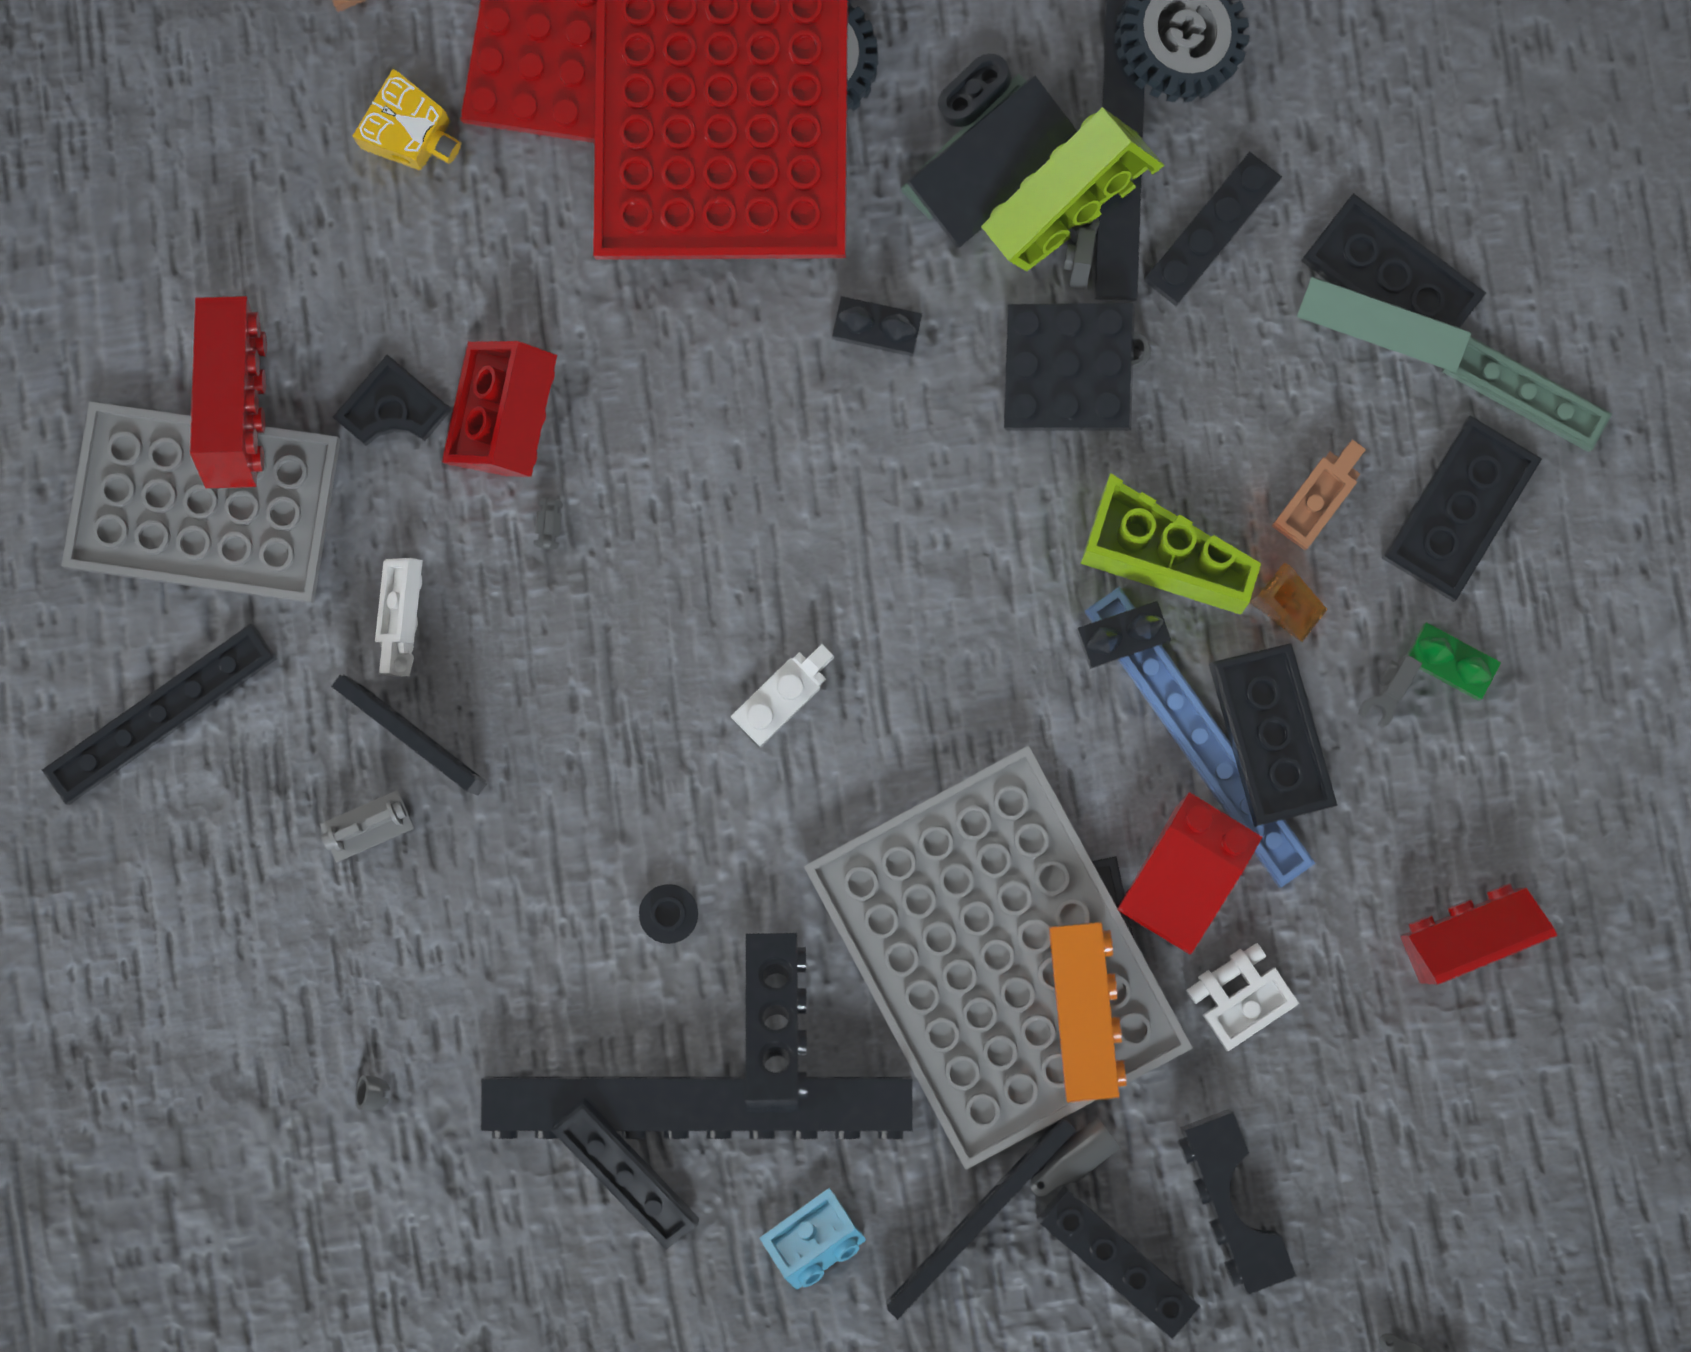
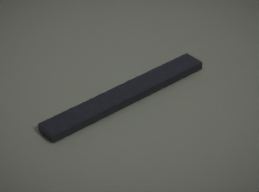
(1120, 217)

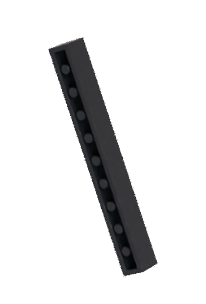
(696, 1104)

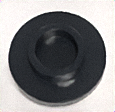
(668, 913)

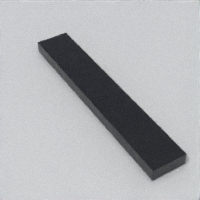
(159, 714)
(979, 1217)

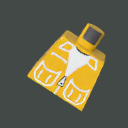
(406, 125)

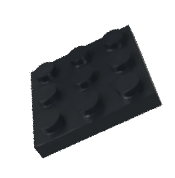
(1069, 367)

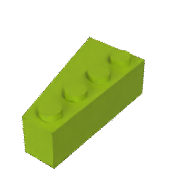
(1070, 189)
(1165, 551)

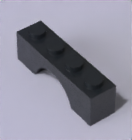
(1255, 1254)

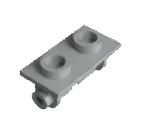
(366, 826)

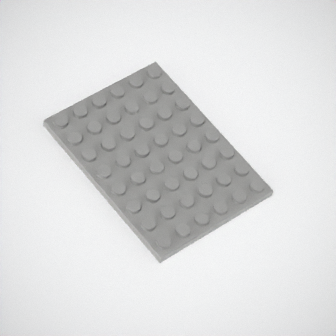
(956, 950)

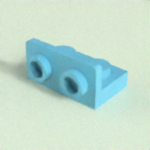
(813, 1240)

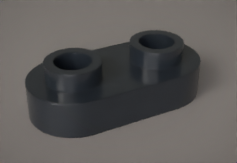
(972, 91)

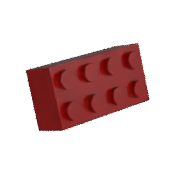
(227, 392)

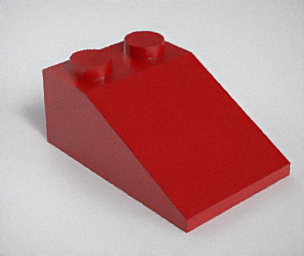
(1189, 872)

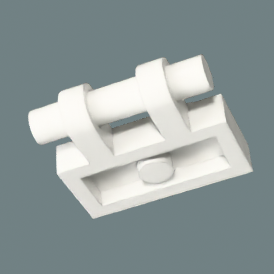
(1249, 1008)

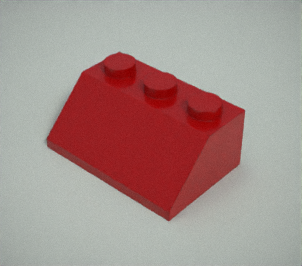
(500, 407)
(1476, 934)

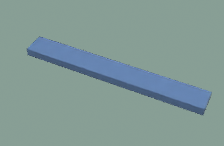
(1204, 745)

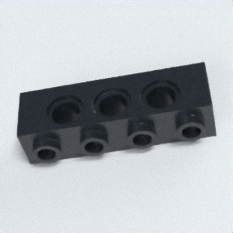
(763, 1088)
(1118, 1262)

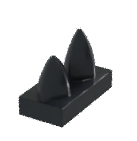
(877, 326)
(1123, 634)

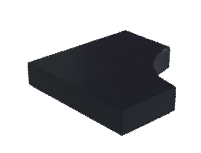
(391, 403)

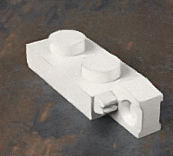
(398, 614)
(782, 695)

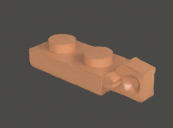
(1320, 496)

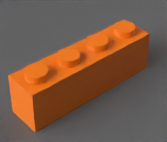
(1084, 1011)

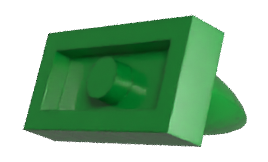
(1453, 661)

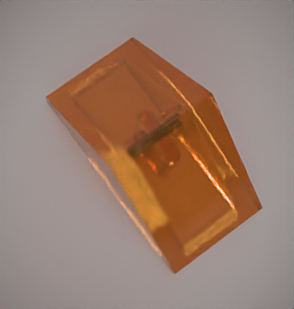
(1289, 602)

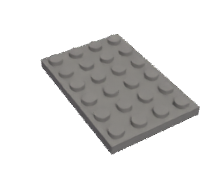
(150, 517)

